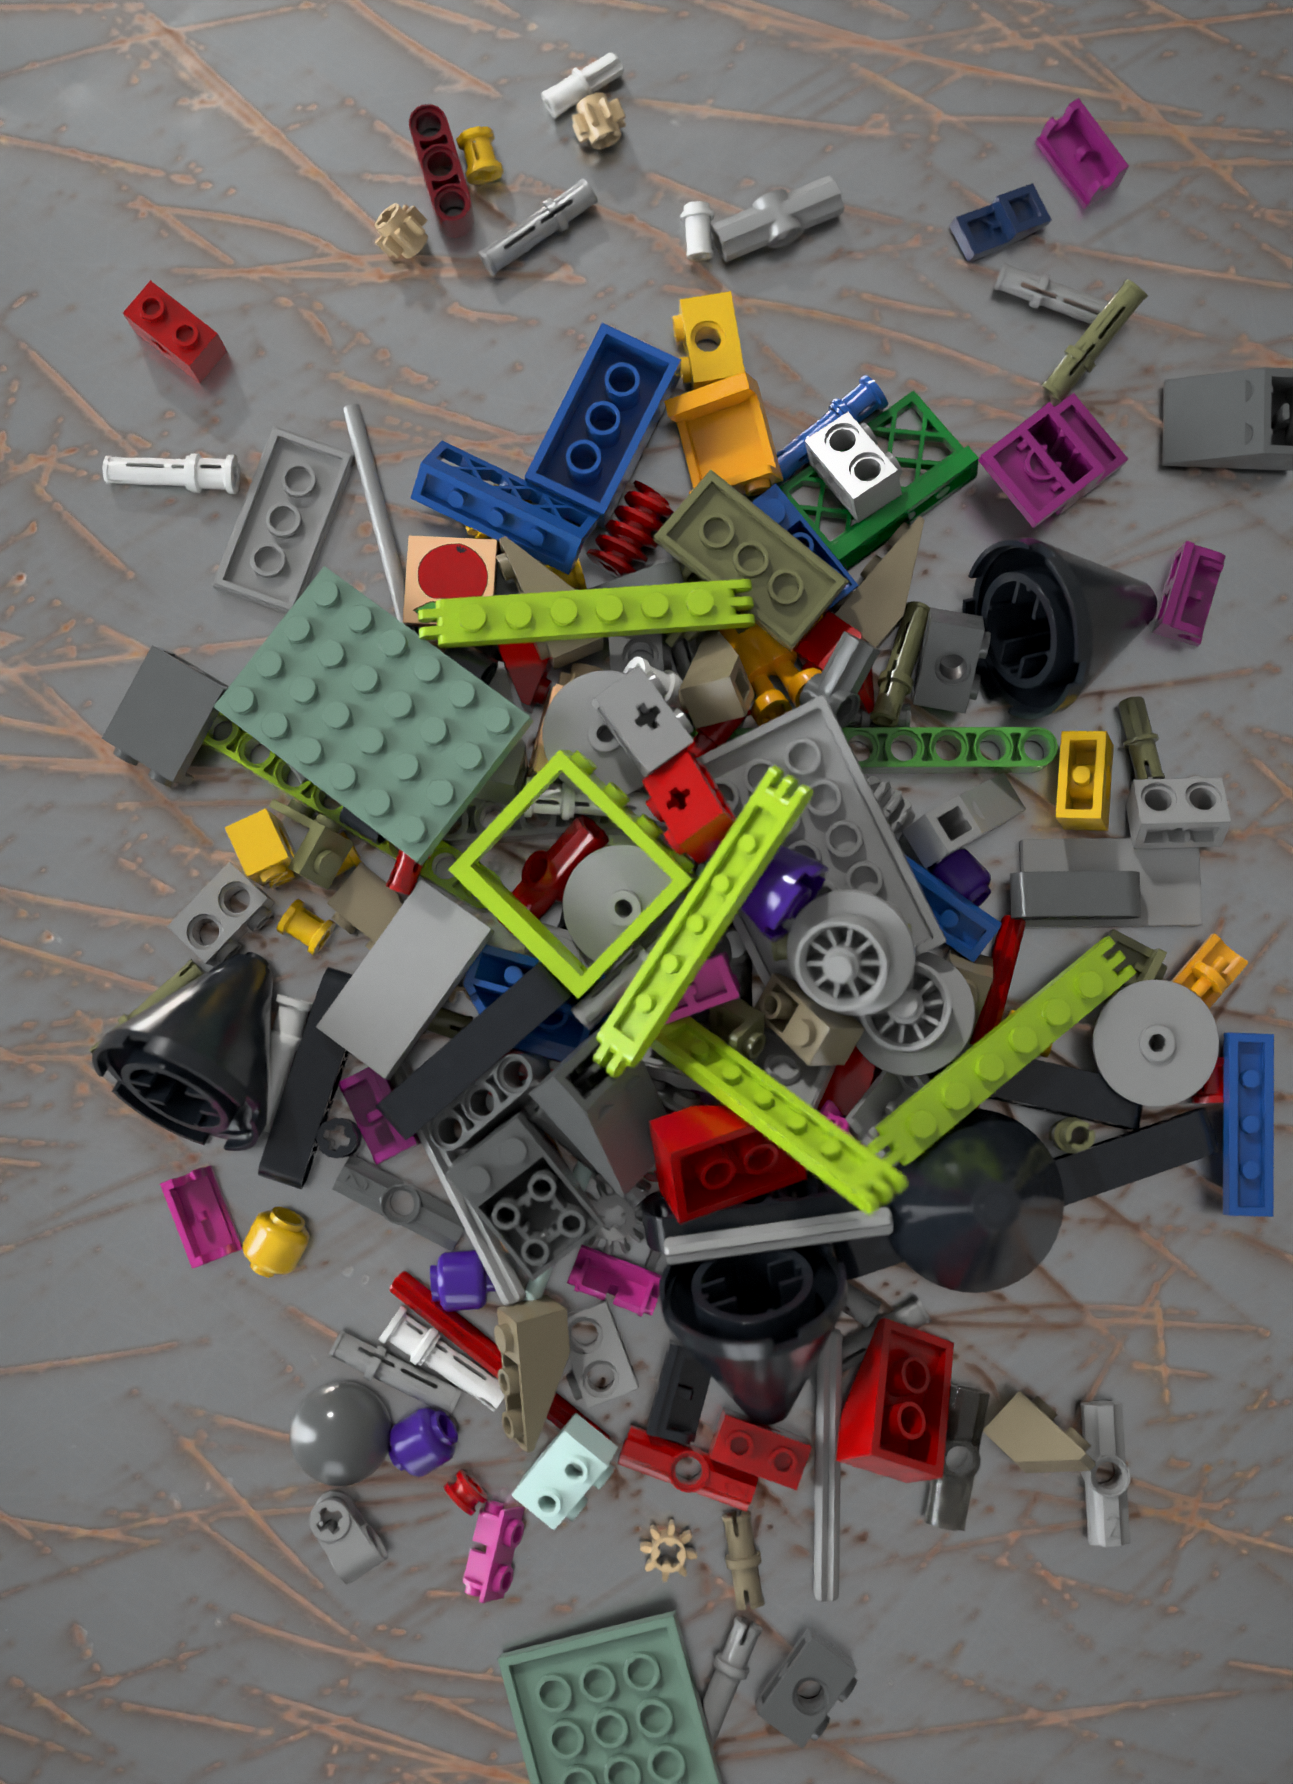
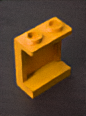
(727, 432)

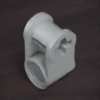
(350, 1542)

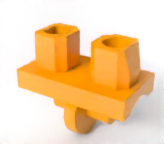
(1211, 970)

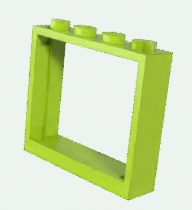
(523, 923)

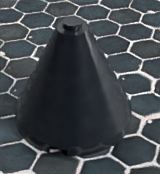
(1051, 622)
(199, 1055)
(978, 1205)
(757, 1321)

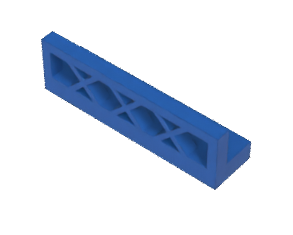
(502, 508)
(962, 922)
(1248, 1125)

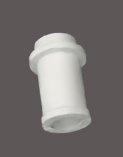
(697, 222)

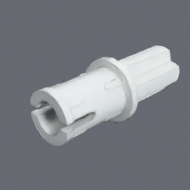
(582, 84)

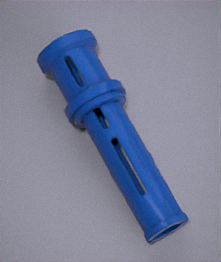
(859, 403)

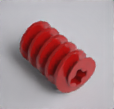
(631, 531)

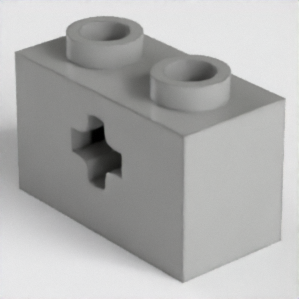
(619, 710)

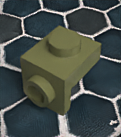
(1145, 961)
(739, 1026)

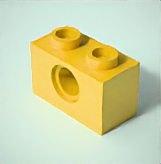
(712, 319)
(1084, 780)
(263, 848)

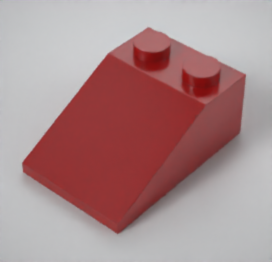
(716, 1160)
(899, 1405)

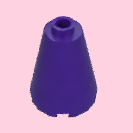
(782, 891)

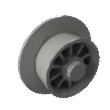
(575, 724)
(609, 894)
(851, 952)
(924, 1025)
(1155, 1043)

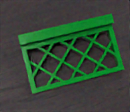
(917, 498)

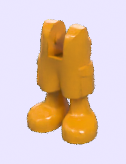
(766, 657)

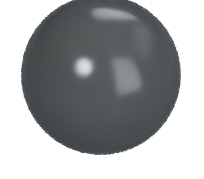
(340, 1433)

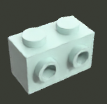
(565, 1472)

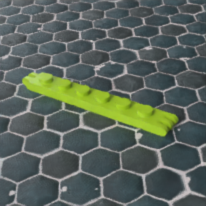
(588, 613)
(701, 921)
(1000, 1054)
(779, 1114)

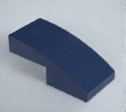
(1001, 223)

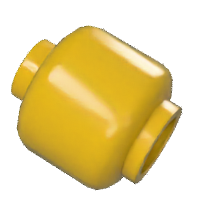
(275, 1242)

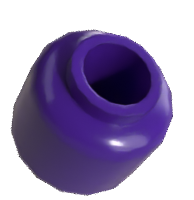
(964, 875)
(460, 1281)
(422, 1442)

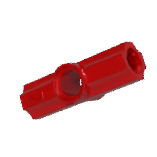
(548, 872)
(659, 1458)

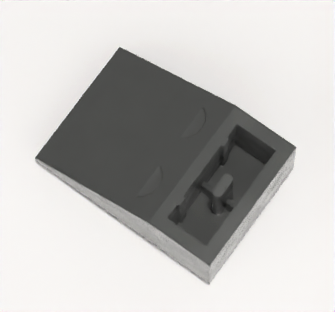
(1230, 420)
(603, 1113)
(525, 1194)

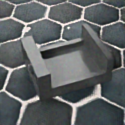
(165, 716)

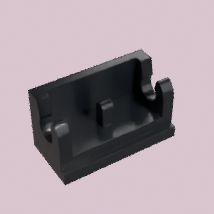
(678, 1396)

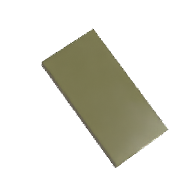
(730, 538)

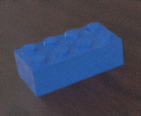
(605, 421)

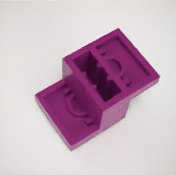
(1052, 459)

